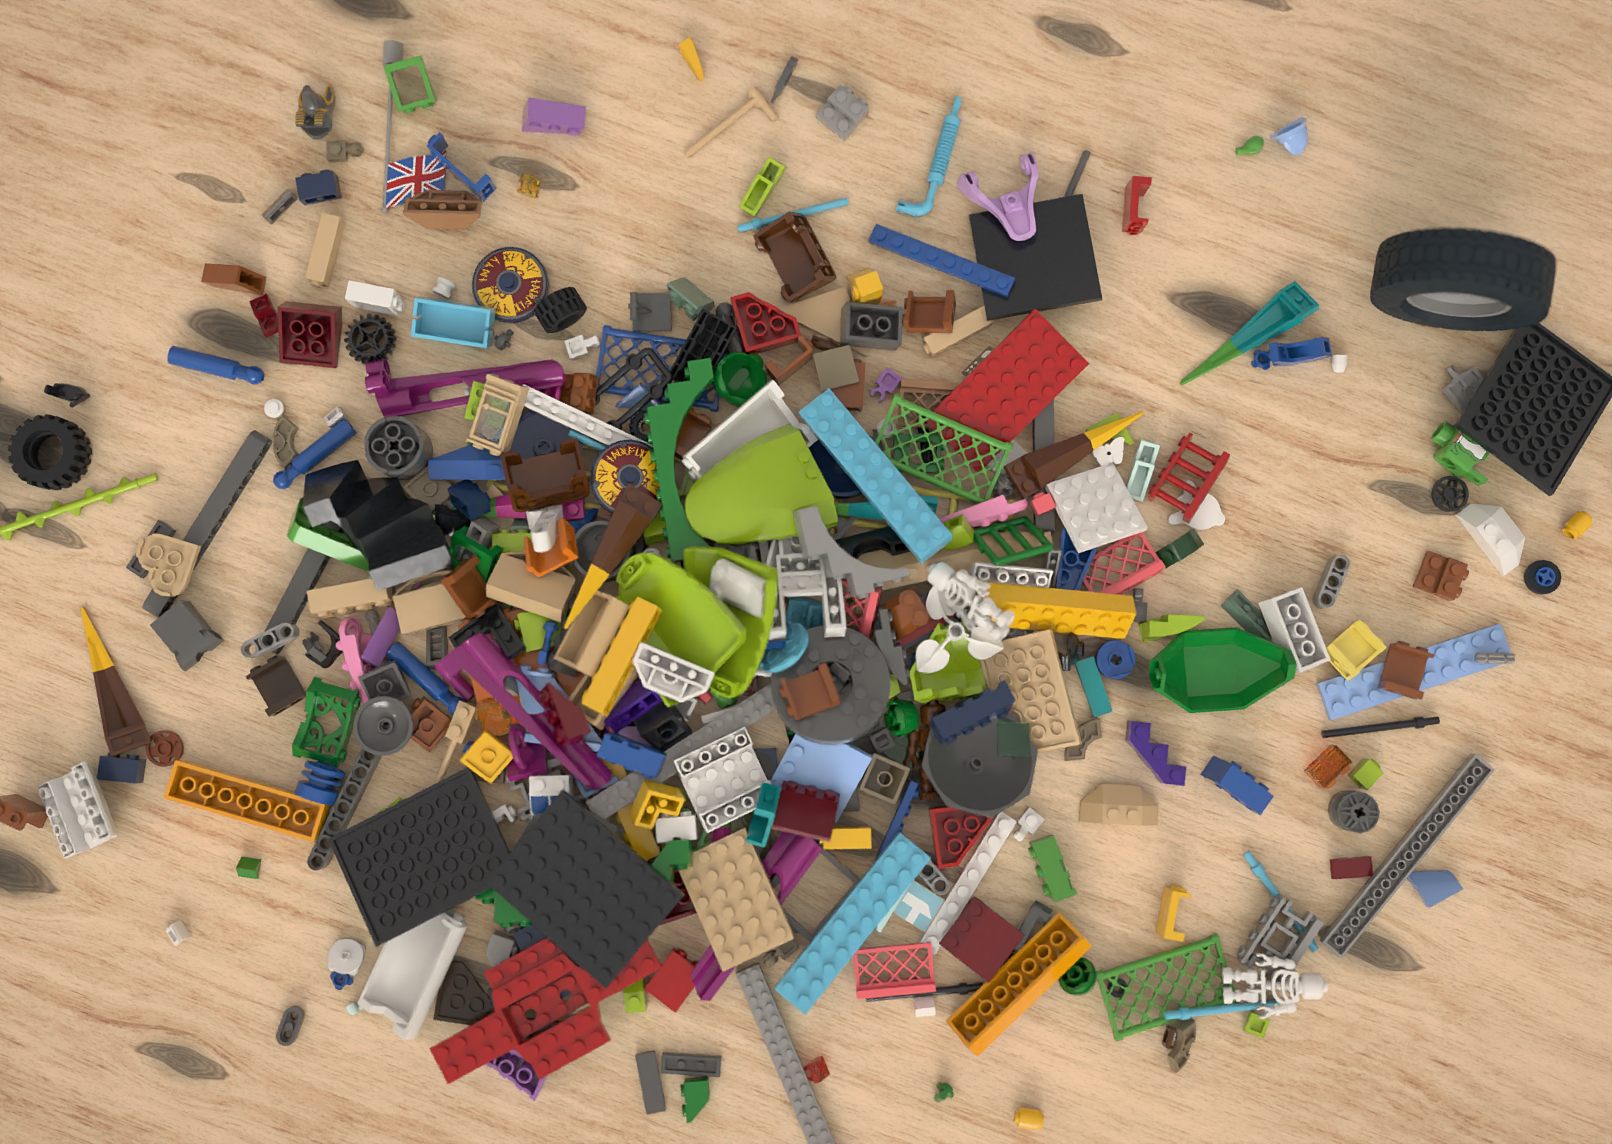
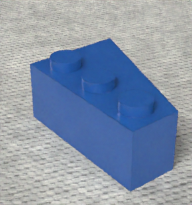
(631, 755)
(1238, 784)

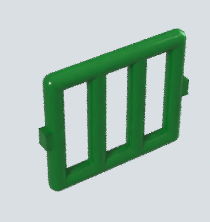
(1011, 554)

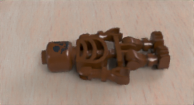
(916, 739)

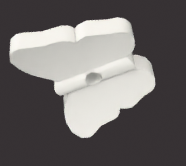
(1114, 448)

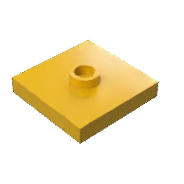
(487, 756)

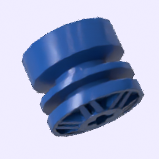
(320, 782)

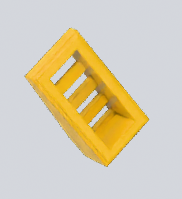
(690, 55)

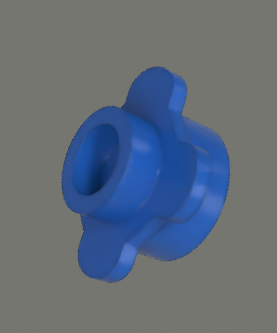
(1262, 364)
(347, 980)

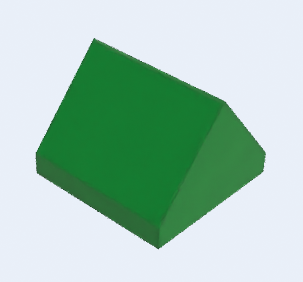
(248, 867)

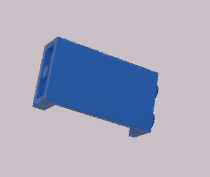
(481, 189)

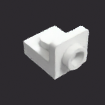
(510, 812)

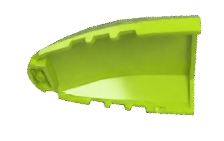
(758, 489)
(692, 619)
(743, 664)

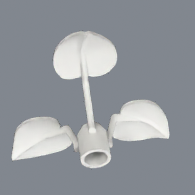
(931, 656)

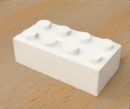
(1295, 628)

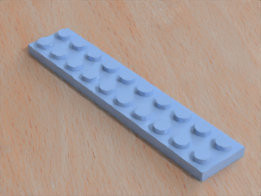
(1451, 661)

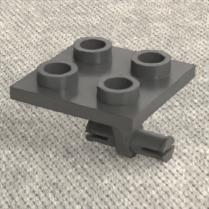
(650, 311)

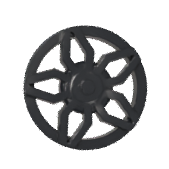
(1450, 493)

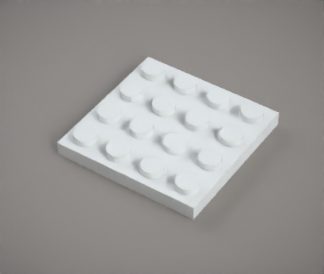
(1096, 507)

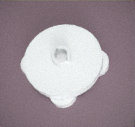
(346, 956)

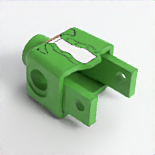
(1458, 453)

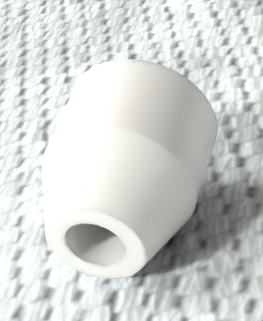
(1339, 363)

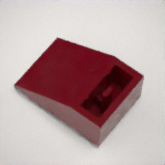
(566, 718)

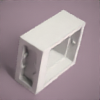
(374, 298)

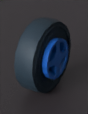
(1549, 574)

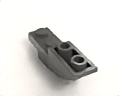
(893, 653)

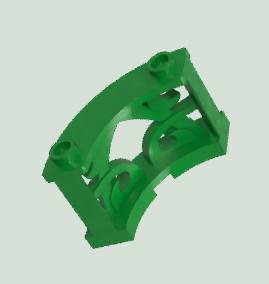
(305, 738)

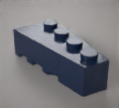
(973, 714)

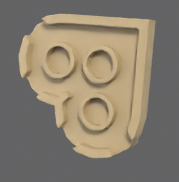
(168, 562)

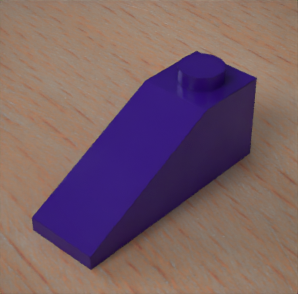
(631, 706)

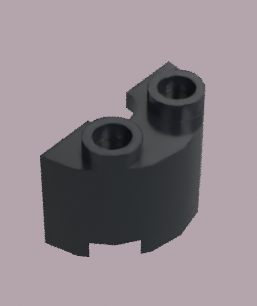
(450, 520)

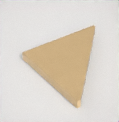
(823, 314)

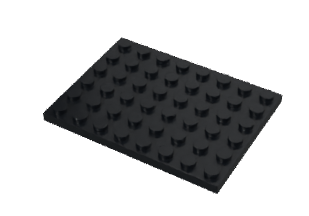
(1537, 406)
(421, 856)
(585, 888)

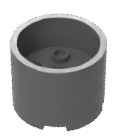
(413, 445)
(588, 541)

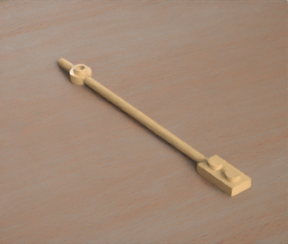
(458, 733)

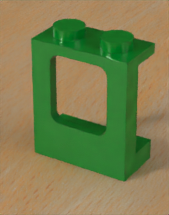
(930, 468)
(487, 557)

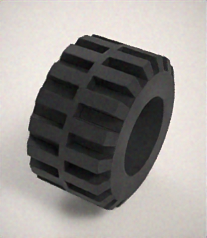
(560, 310)

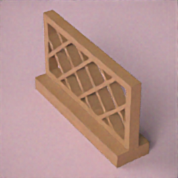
(925, 388)

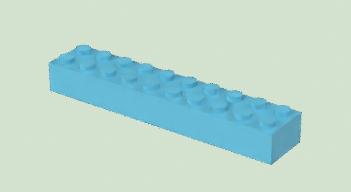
(875, 476)
(851, 922)

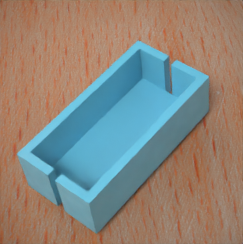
(453, 322)

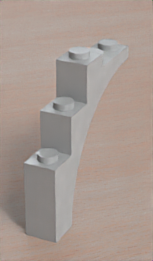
(816, 541)

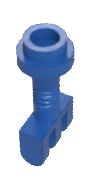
(590, 516)
(545, 652)

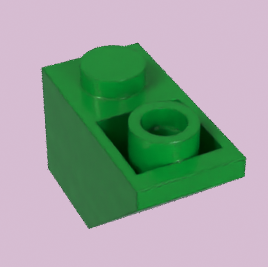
(696, 1094)

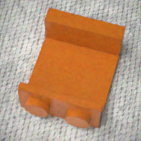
(561, 553)

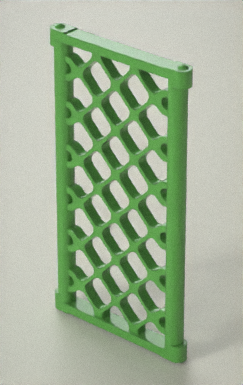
(897, 399)
(1151, 960)

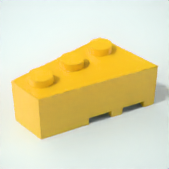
(865, 286)

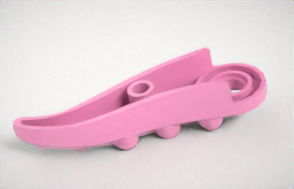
(989, 511)
(353, 648)

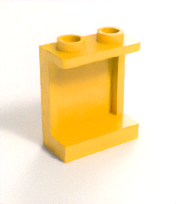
(1168, 912)

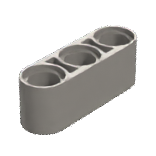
(1337, 574)
(260, 640)
(934, 876)

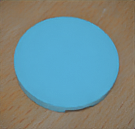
(780, 659)

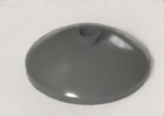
(370, 727)

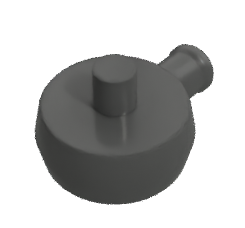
(503, 340)

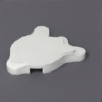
(1207, 515)

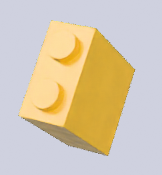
(849, 838)

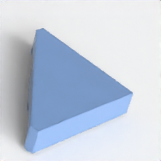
(634, 396)

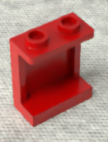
(1136, 187)
(674, 980)

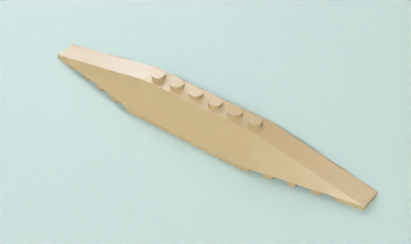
(957, 559)

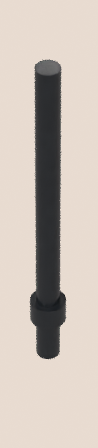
(1417, 722)
(962, 988)

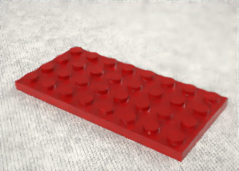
(1010, 386)

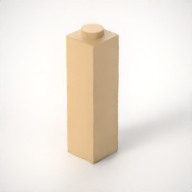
(325, 250)
(962, 330)

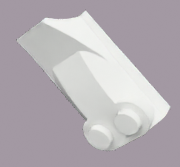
(738, 587)

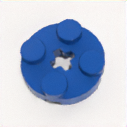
(1121, 650)

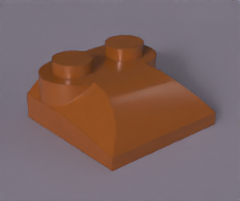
(907, 613)

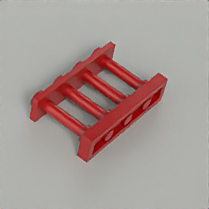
(1197, 493)

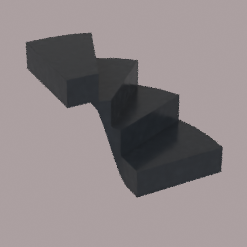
(386, 526)

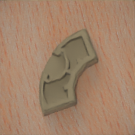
(283, 441)
(1088, 733)
(1180, 1053)

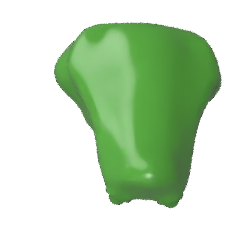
(1252, 146)
(724, 702)

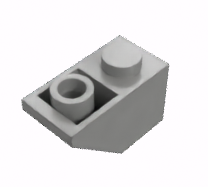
(501, 948)

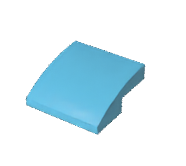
(804, 611)

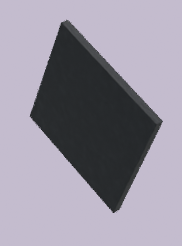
(1049, 268)

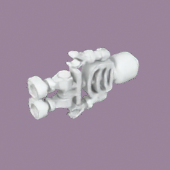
(961, 591)
(1308, 985)

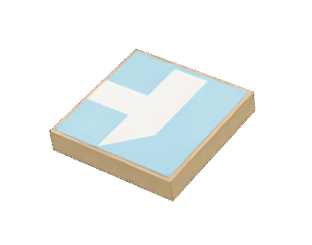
(919, 906)

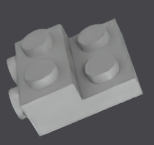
(843, 112)

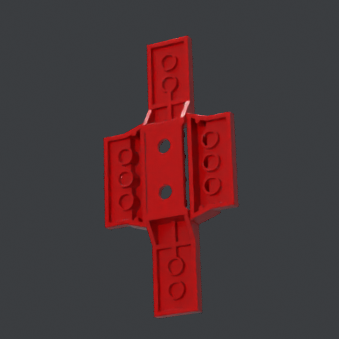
(509, 1026)

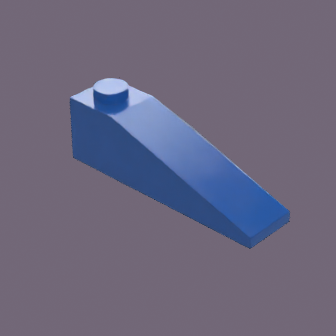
(1072, 564)

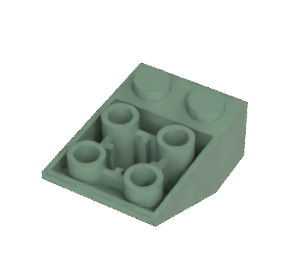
(689, 297)

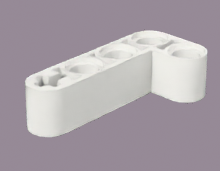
(544, 526)

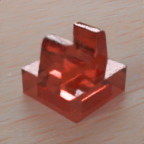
(818, 1070)

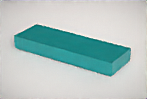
(1093, 686)

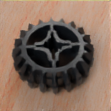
(364, 344)

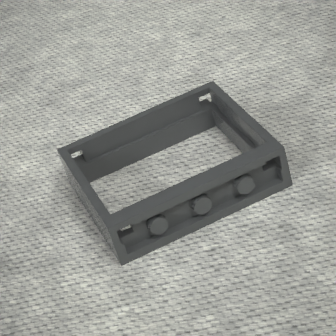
(775, 880)

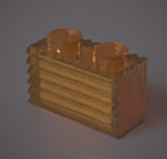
(1328, 767)

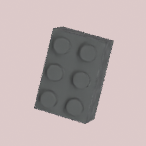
(871, 326)

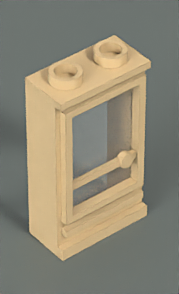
(498, 415)

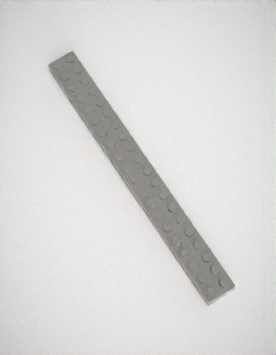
(740, 716)
(1406, 855)
(784, 1055)

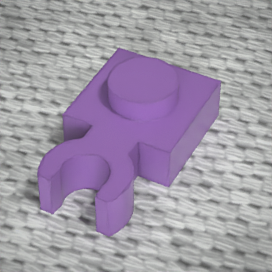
(887, 383)

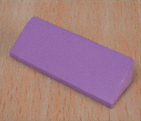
(382, 638)

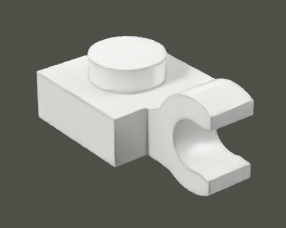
(579, 346)
(1029, 823)

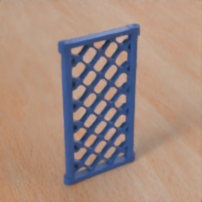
(608, 330)

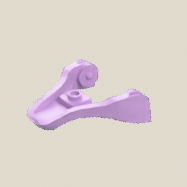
(1012, 209)

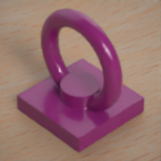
(528, 757)

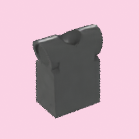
(186, 634)

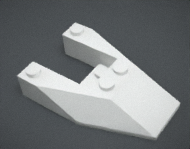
(804, 578)

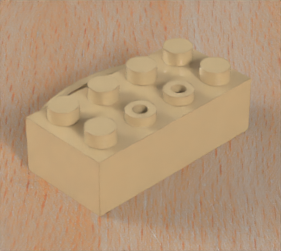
(523, 589)
(425, 607)

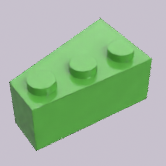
(1051, 868)

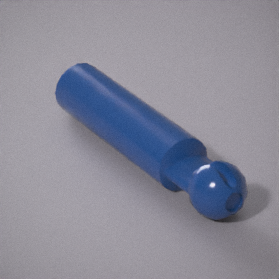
(214, 365)
(315, 453)
(423, 676)

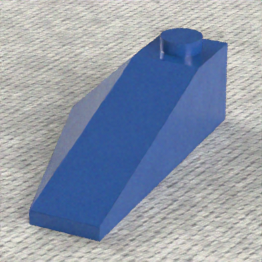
(466, 464)

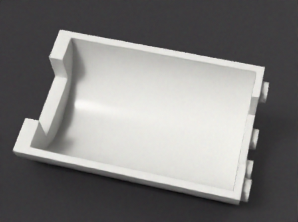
(752, 419)
(412, 972)

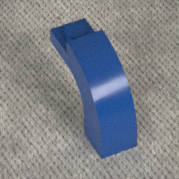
(1300, 352)

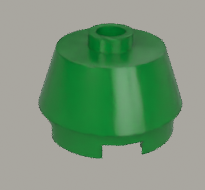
(901, 717)
(1079, 978)

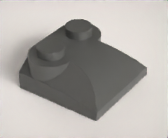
(385, 681)

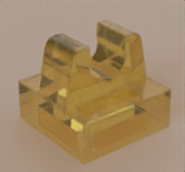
(529, 185)

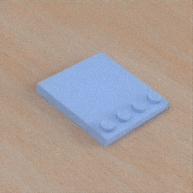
(824, 767)

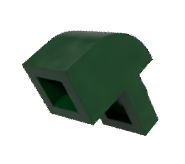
(1180, 548)

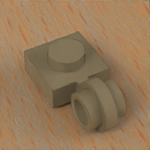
(338, 151)
(784, 950)

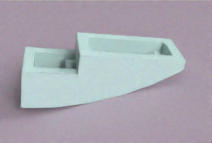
(1142, 468)

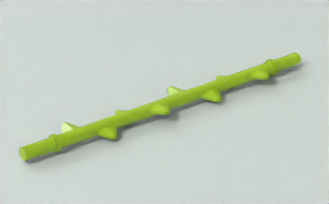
(75, 506)

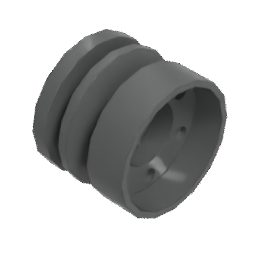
(1342, 809)

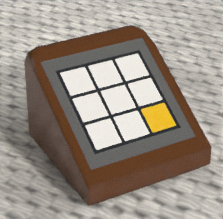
(1169, 1037)

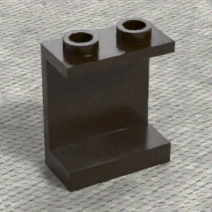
(277, 685)

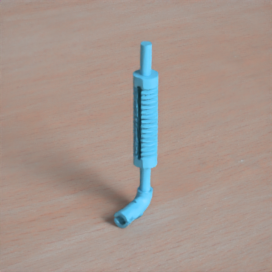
(939, 164)

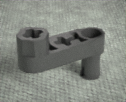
(1037, 912)

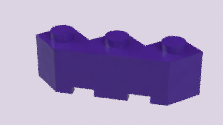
(1154, 754)

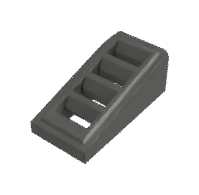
(430, 663)

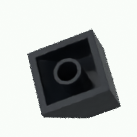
(662, 726)

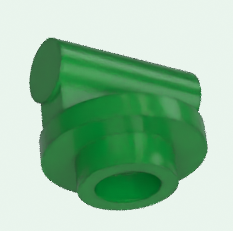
(945, 1091)

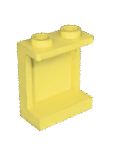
(1354, 649)

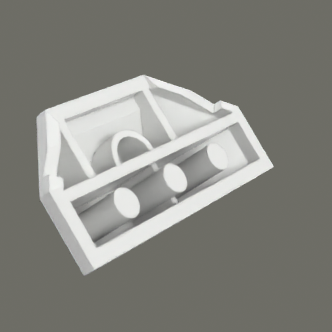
(1494, 534)
(670, 674)

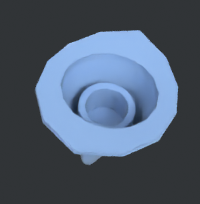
(1293, 136)

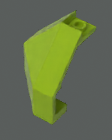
(958, 679)

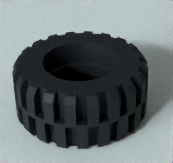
(28, 441)

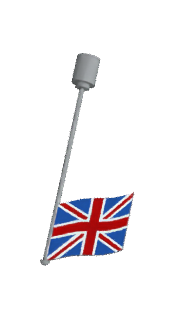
(412, 174)

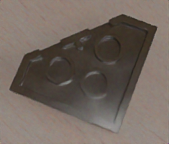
(461, 997)

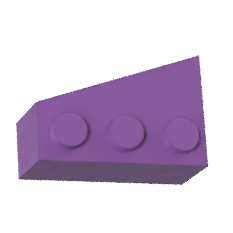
(553, 117)

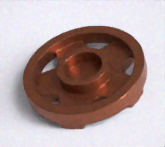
(165, 748)

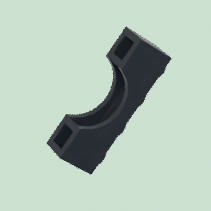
(877, 539)

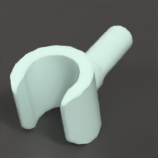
(353, 1008)

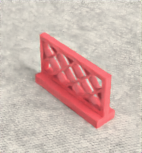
(1131, 579)
(869, 610)
(899, 986)

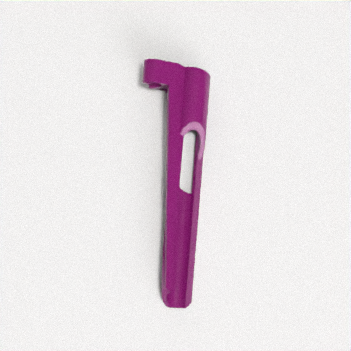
(411, 394)
(489, 666)
(788, 858)

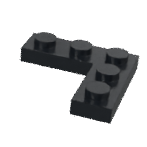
(492, 621)

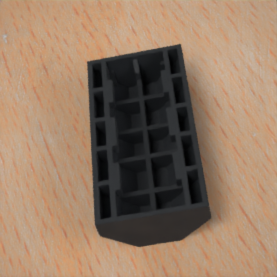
(706, 340)

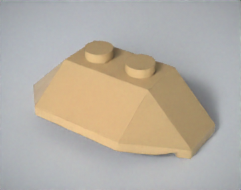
(1119, 805)

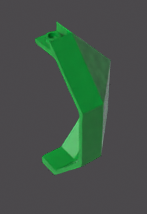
(1220, 669)

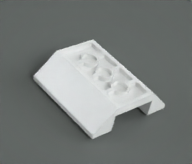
(1010, 575)
(722, 779)
(78, 810)

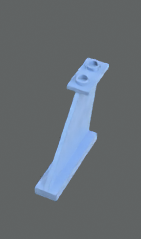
(531, 706)

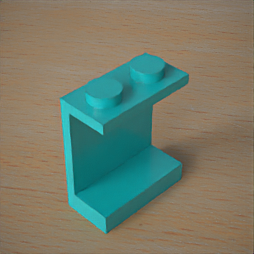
(763, 815)

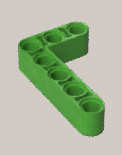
(324, 539)

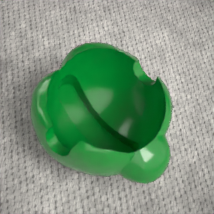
(739, 377)

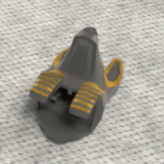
(315, 112)

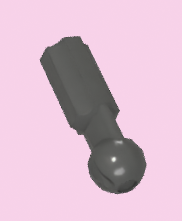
(726, 312)

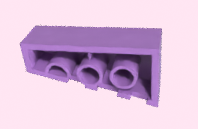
(519, 1072)

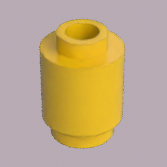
(1577, 525)
(1029, 1118)

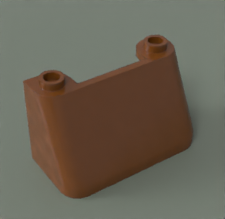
(795, 255)
(545, 478)

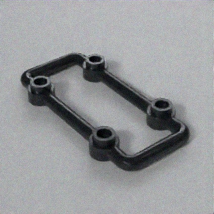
(655, 390)

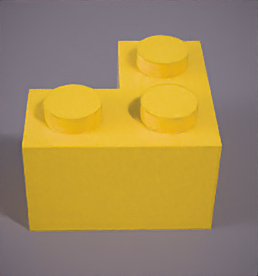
(652, 800)

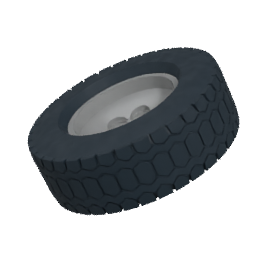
(1463, 279)

